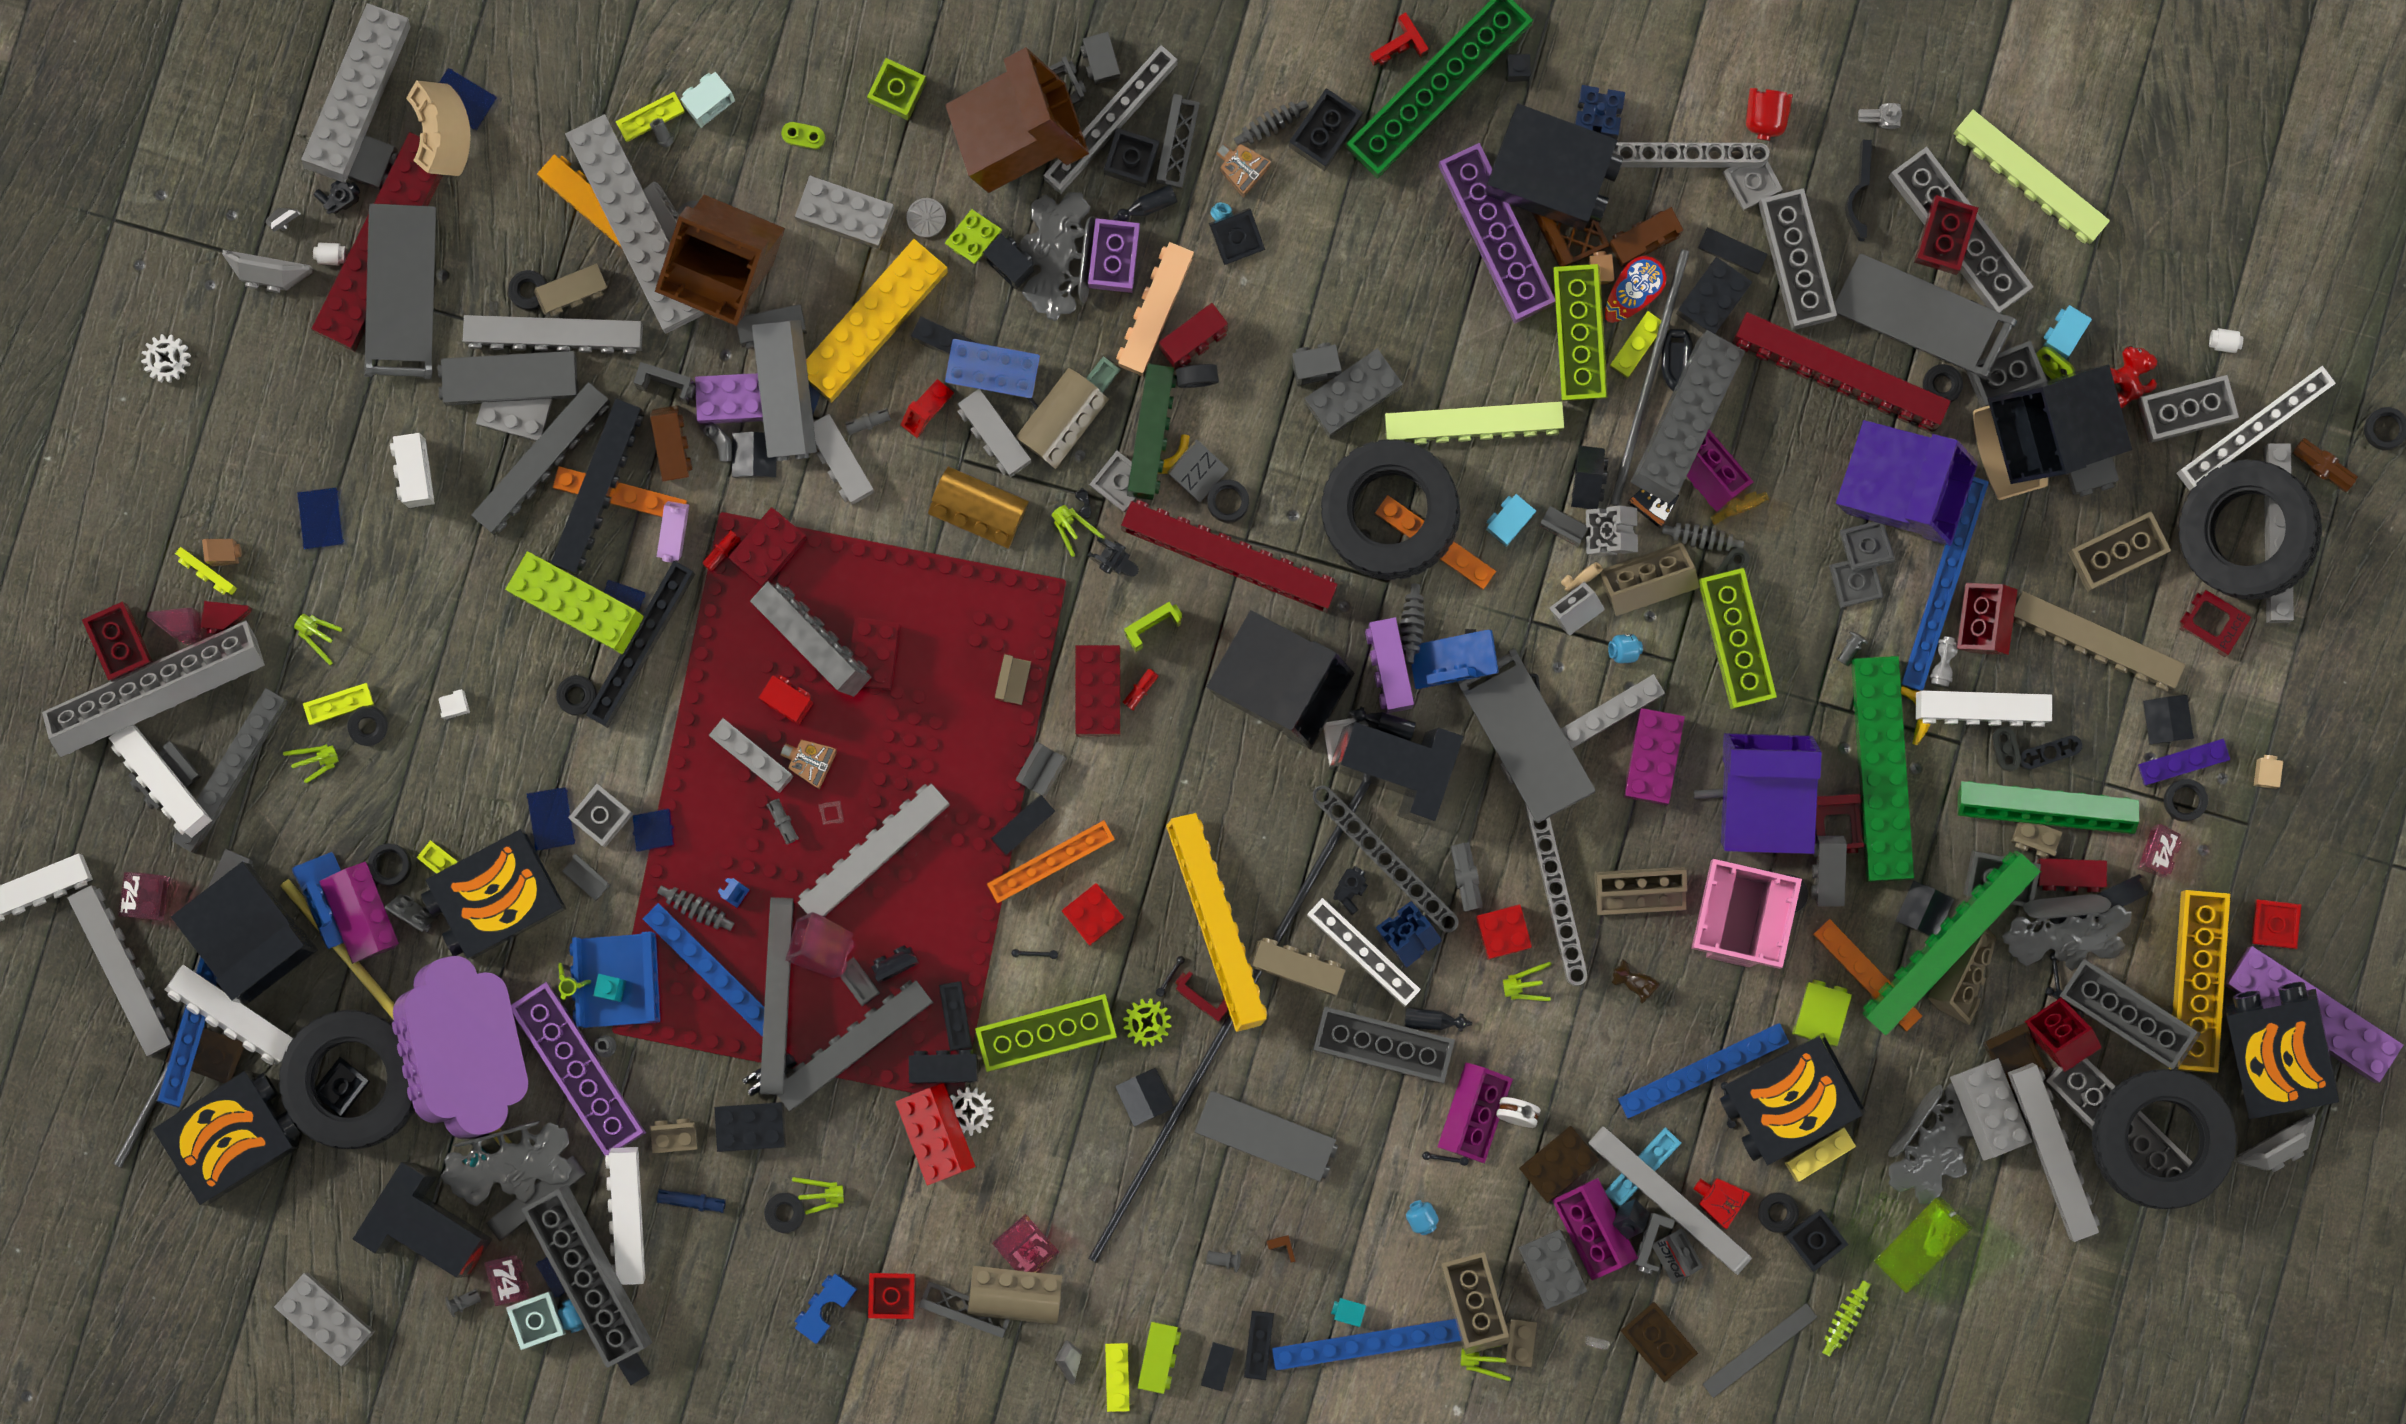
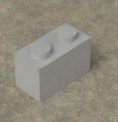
(1576, 608)

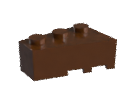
(1646, 236)
(671, 443)

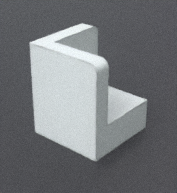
(454, 704)

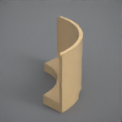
(445, 126)
(1993, 459)

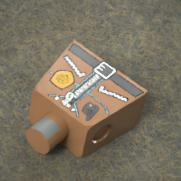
(1242, 167)
(810, 761)

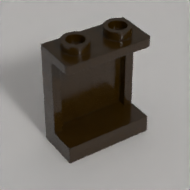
(2014, 1050)

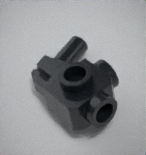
(341, 197)
(1349, 885)

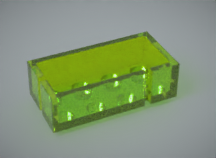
(1923, 1244)

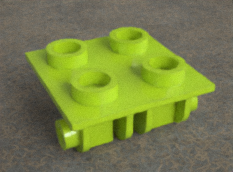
(973, 236)

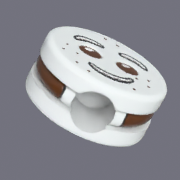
(1518, 1112)

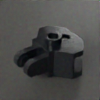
(1114, 559)

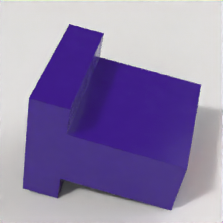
(1908, 481)
(1770, 793)

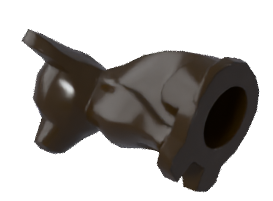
(1638, 983)

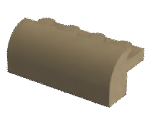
(1062, 418)
(1641, 890)
(1014, 1295)

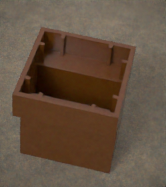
(1016, 123)
(718, 258)

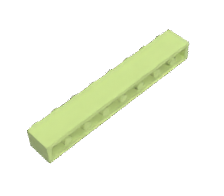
(2031, 177)
(1475, 422)

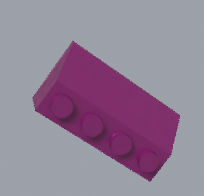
(1717, 473)
(359, 912)
(1473, 1112)
(1590, 1225)

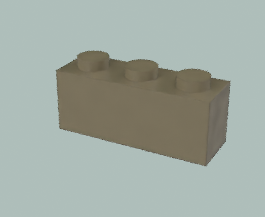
(571, 290)

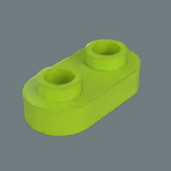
(802, 136)
(2053, 366)

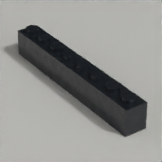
(597, 486)
(641, 645)

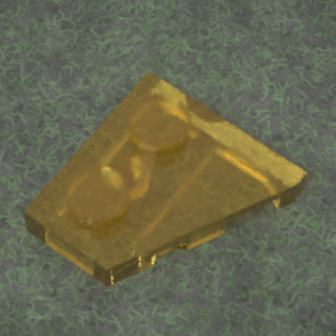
(1737, 507)

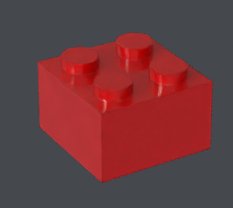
(786, 700)
(1092, 914)
(1503, 932)
(892, 1295)

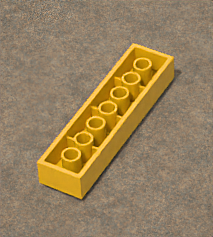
(873, 319)
(2201, 974)

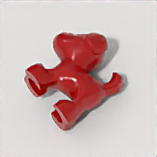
(2136, 362)

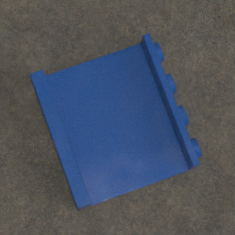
(620, 957)

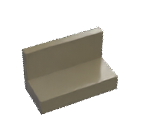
(1012, 680)

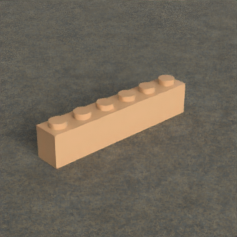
(1155, 309)

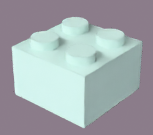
(707, 99)
(535, 1320)

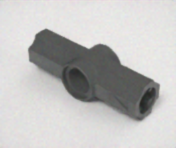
(1466, 877)

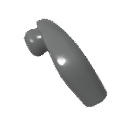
(721, 439)

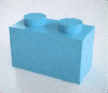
(2067, 331)
(1510, 520)

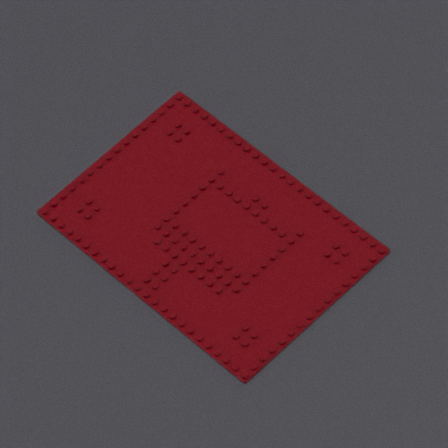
(928, 730)

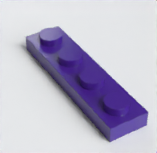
(2183, 762)

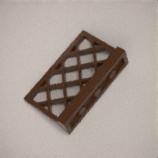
(1557, 242)

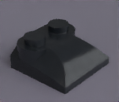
(902, 960)

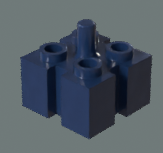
(1600, 110)
(1409, 934)

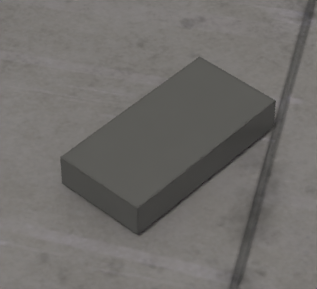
(859, 982)

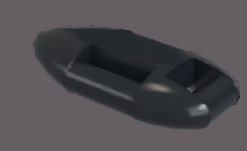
(1675, 356)

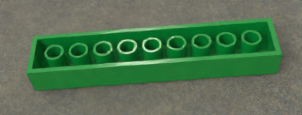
(1438, 84)
(1882, 769)
(1950, 942)

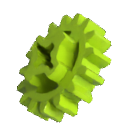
(1160, 1030)

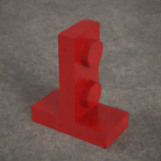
(1401, 43)
(925, 408)

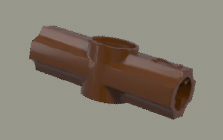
(2324, 465)

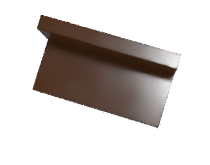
(1282, 1241)

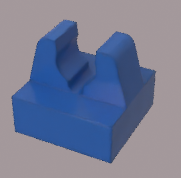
(734, 892)

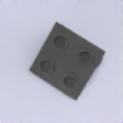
(411, 912)

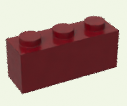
(2072, 874)

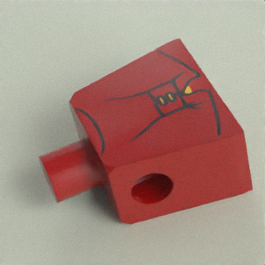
(1721, 1200)

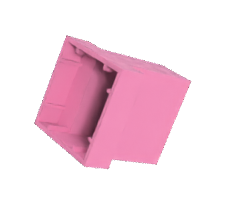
(1746, 915)

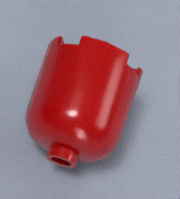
(1767, 113)

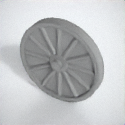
(926, 217)

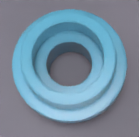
(1220, 210)

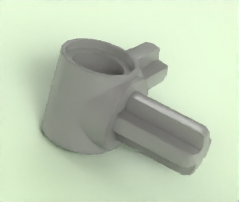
(1887, 115)

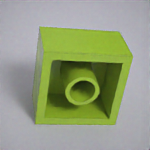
(896, 89)

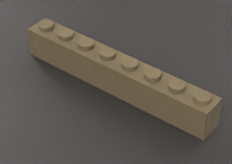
(2097, 641)

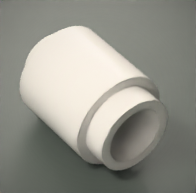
(329, 254)
(2226, 340)

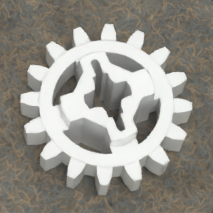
(170, 351)
(980, 1109)

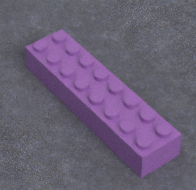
(1497, 235)
(2347, 1034)
(577, 1069)

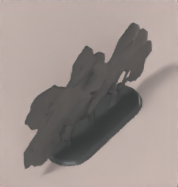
(1054, 249)
(2072, 937)
(1937, 1148)
(512, 1166)

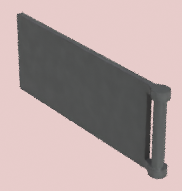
(400, 288)
(1922, 315)
(1528, 739)

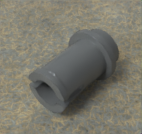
(663, 136)

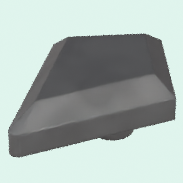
(281, 217)
(1069, 1360)

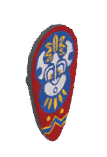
(1635, 288)

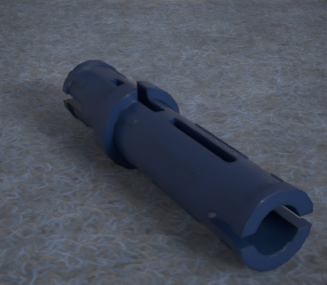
(692, 1201)

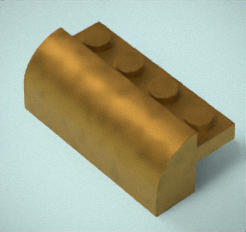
(977, 507)

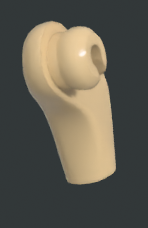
(1584, 576)

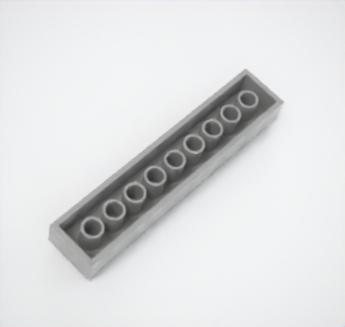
(628, 214)
(153, 688)

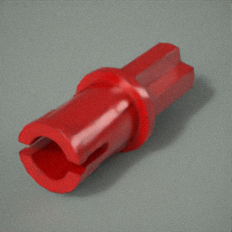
(721, 551)
(1140, 689)

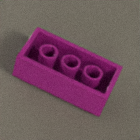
(1653, 756)

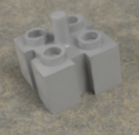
(1611, 531)

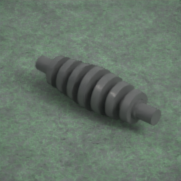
(1271, 122)
(1702, 537)
(1412, 623)
(696, 908)

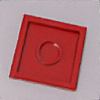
(2276, 924)

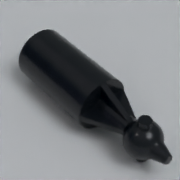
(1148, 204)
(1386, 723)
(1433, 1020)

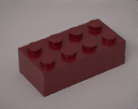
(1097, 690)

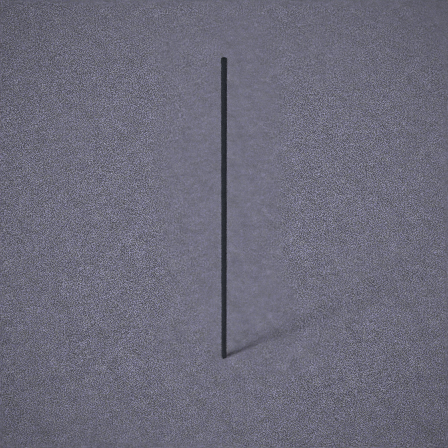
(1199, 1073)

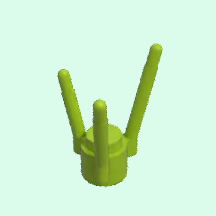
(1064, 518)
(307, 626)
(325, 755)
(568, 984)
(1513, 986)
(833, 1194)
(1473, 1359)

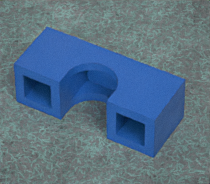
(835, 1290)

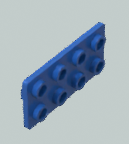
(992, 368)
(1455, 659)
(308, 878)

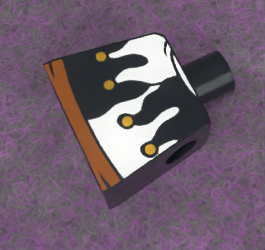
(1652, 507)

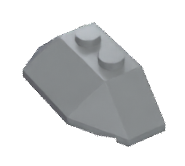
(266, 272)
(2280, 1146)

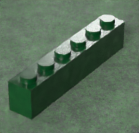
(1150, 432)

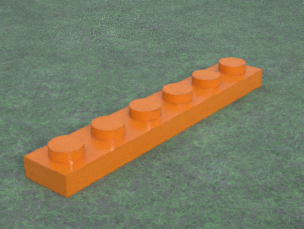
(623, 496)
(1455, 557)
(1050, 861)
(1858, 965)

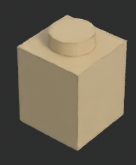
(2268, 772)

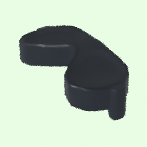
(1085, 511)

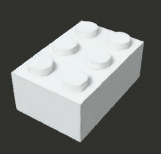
(412, 470)

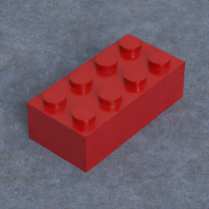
(935, 1134)

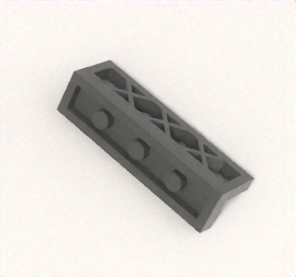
(1169, 141)
(957, 1315)

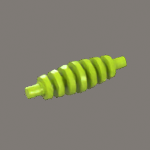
(1846, 1318)

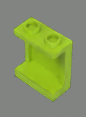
(1150, 620)
(1822, 1012)

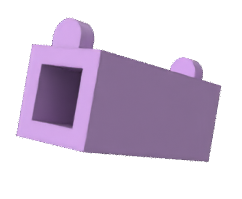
(672, 531)

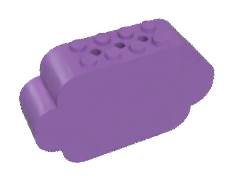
(459, 1047)

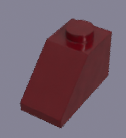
(221, 616)

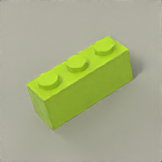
(1159, 1357)

